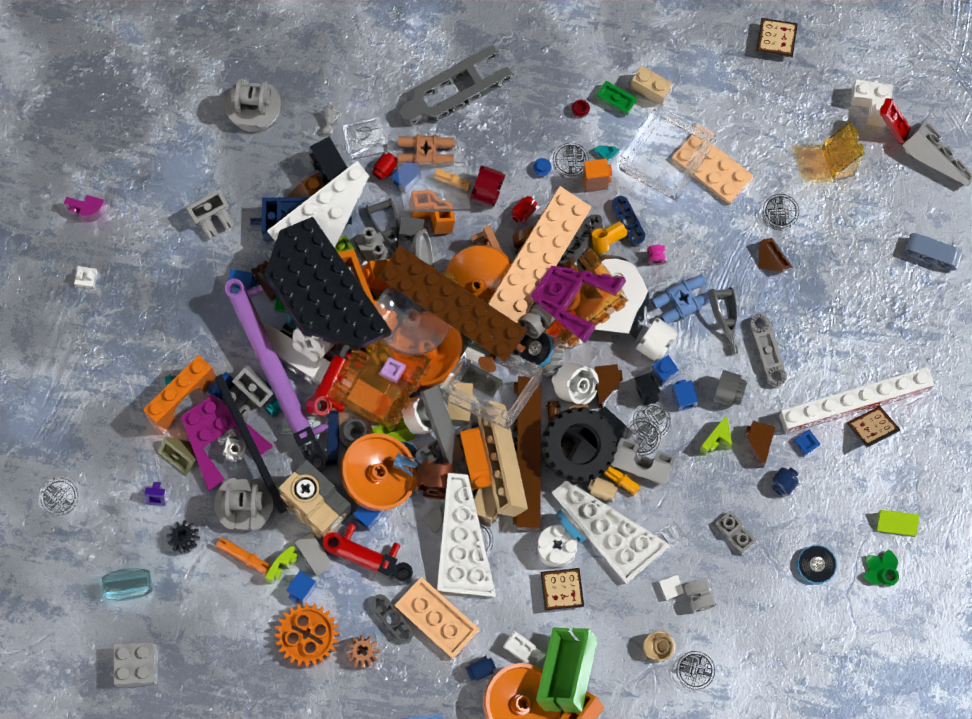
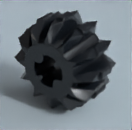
(190, 532)

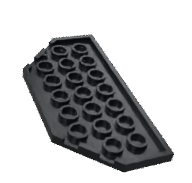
(321, 289)

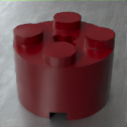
(486, 186)

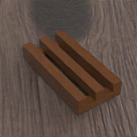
(260, 267)

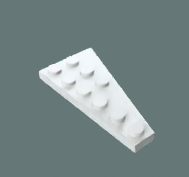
(620, 540)
(463, 553)

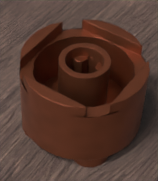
(432, 479)

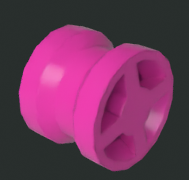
(656, 255)

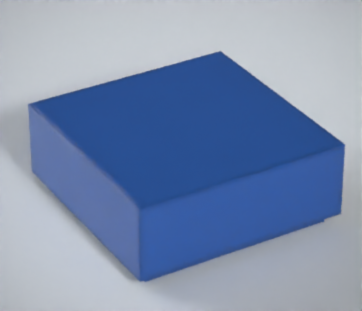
(806, 442)

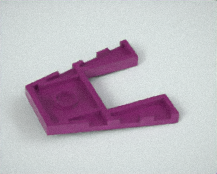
(559, 289)
(205, 425)

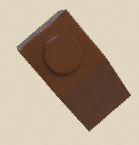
(308, 187)
(609, 382)
(759, 440)

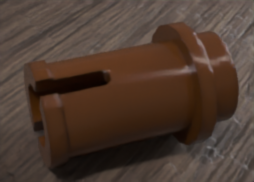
(553, 409)

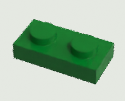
(616, 98)

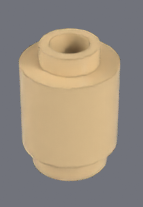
(602, 489)

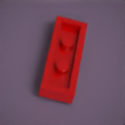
(895, 120)

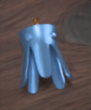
(401, 460)

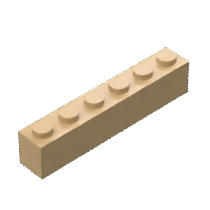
(503, 467)

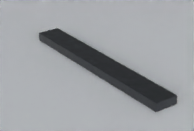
(251, 446)

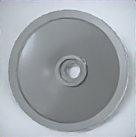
(422, 247)

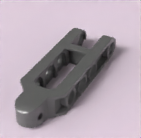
(418, 111)

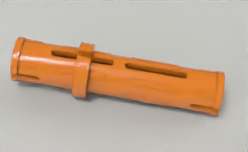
(244, 556)

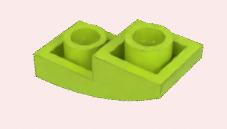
(284, 560)

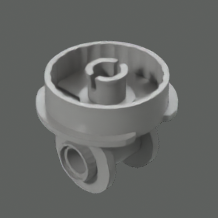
(246, 95)
(243, 504)

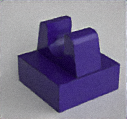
(156, 495)

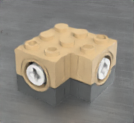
(314, 500)

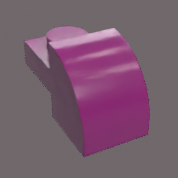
(89, 209)

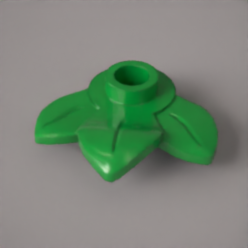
(880, 567)

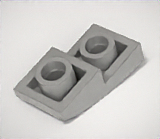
(736, 533)
(313, 553)

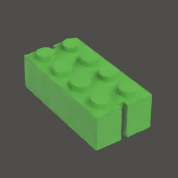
(567, 670)

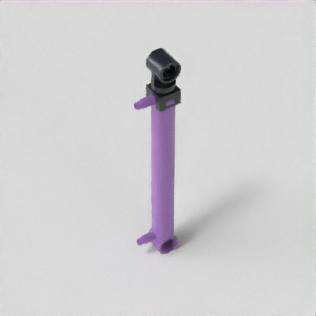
(302, 431)

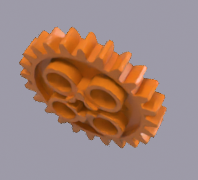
(298, 650)

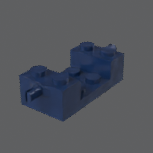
(276, 209)

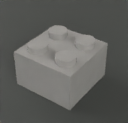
(135, 665)

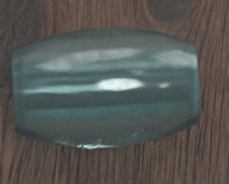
(127, 584)

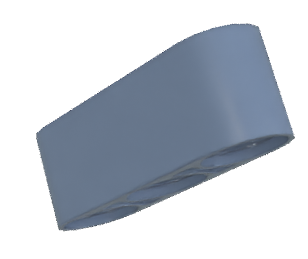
(933, 251)

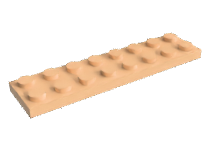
(539, 252)

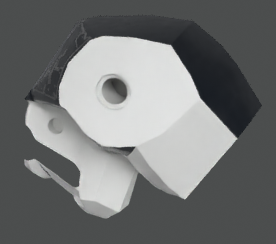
(633, 315)

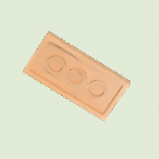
(717, 171)
(437, 618)

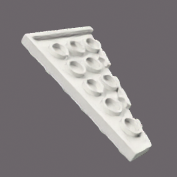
(329, 205)

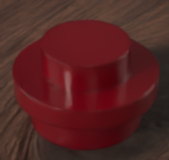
(580, 108)

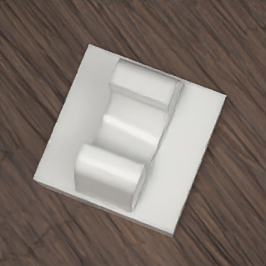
(85, 277)

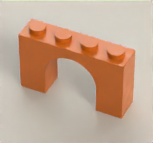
(162, 408)

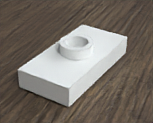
(523, 649)

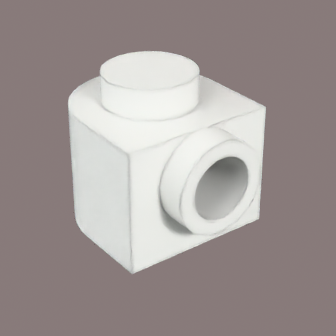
(234, 449)

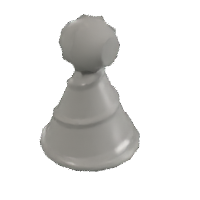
(330, 116)

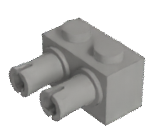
(206, 208)
(371, 245)
(254, 387)

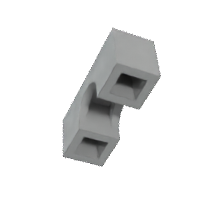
(628, 460)

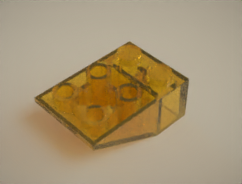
(843, 152)

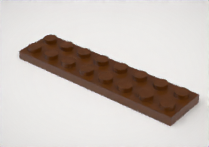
(452, 303)

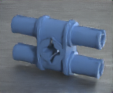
(682, 308)

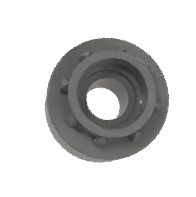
(730, 389)
(353, 424)

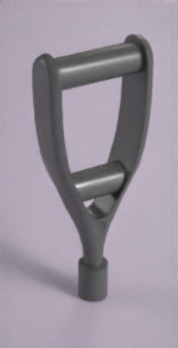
(390, 232)
(727, 325)

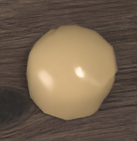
(659, 646)

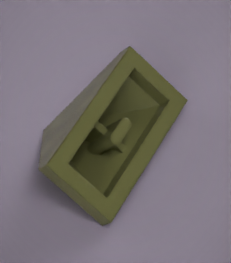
(178, 453)

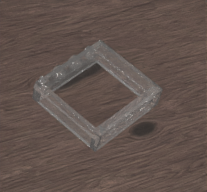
(708, 141)
(482, 408)

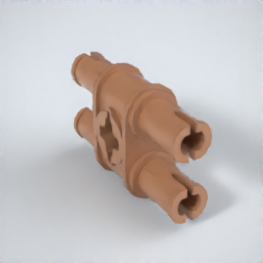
(420, 143)

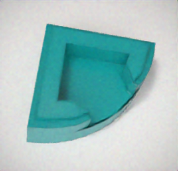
(606, 152)

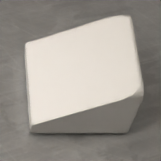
(476, 351)

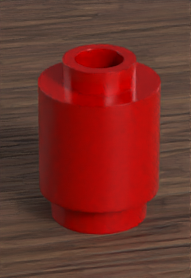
(384, 166)
(524, 209)

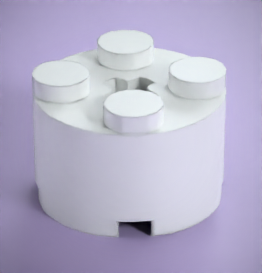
(655, 340)
(311, 347)
(575, 383)
(416, 417)
(554, 557)

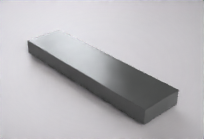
(442, 424)

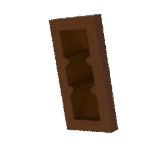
(772, 257)

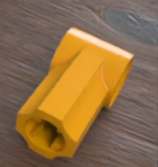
(604, 237)

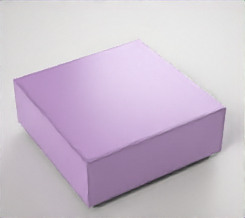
(392, 370)

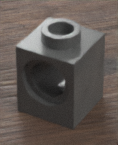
(409, 227)

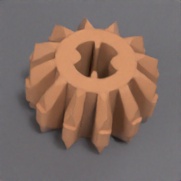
(365, 645)

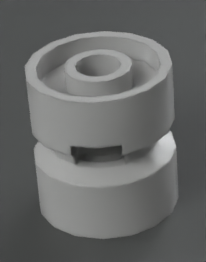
(536, 321)
(700, 595)

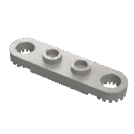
(768, 350)

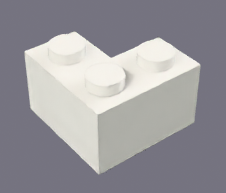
(871, 96)

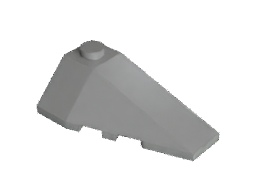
(926, 147)

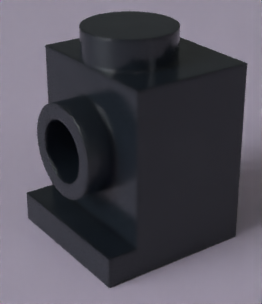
(647, 388)

